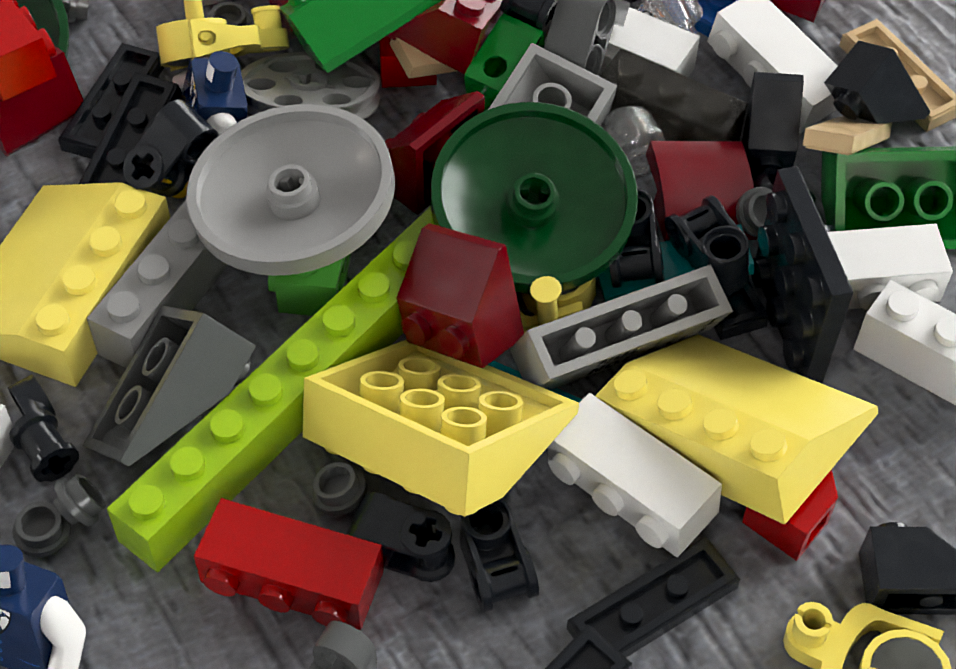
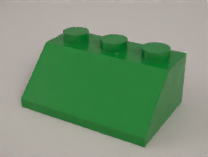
(343, 28)
(891, 189)

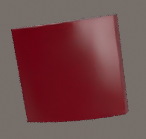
(694, 170)

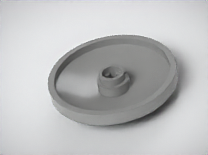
(291, 189)

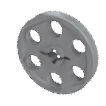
(300, 80)

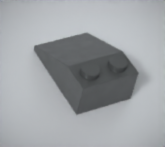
(172, 379)

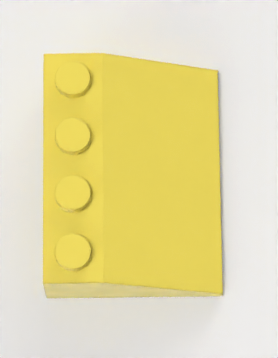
(62, 265)
(740, 420)
(434, 423)

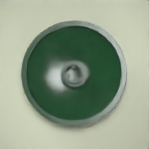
(542, 187)

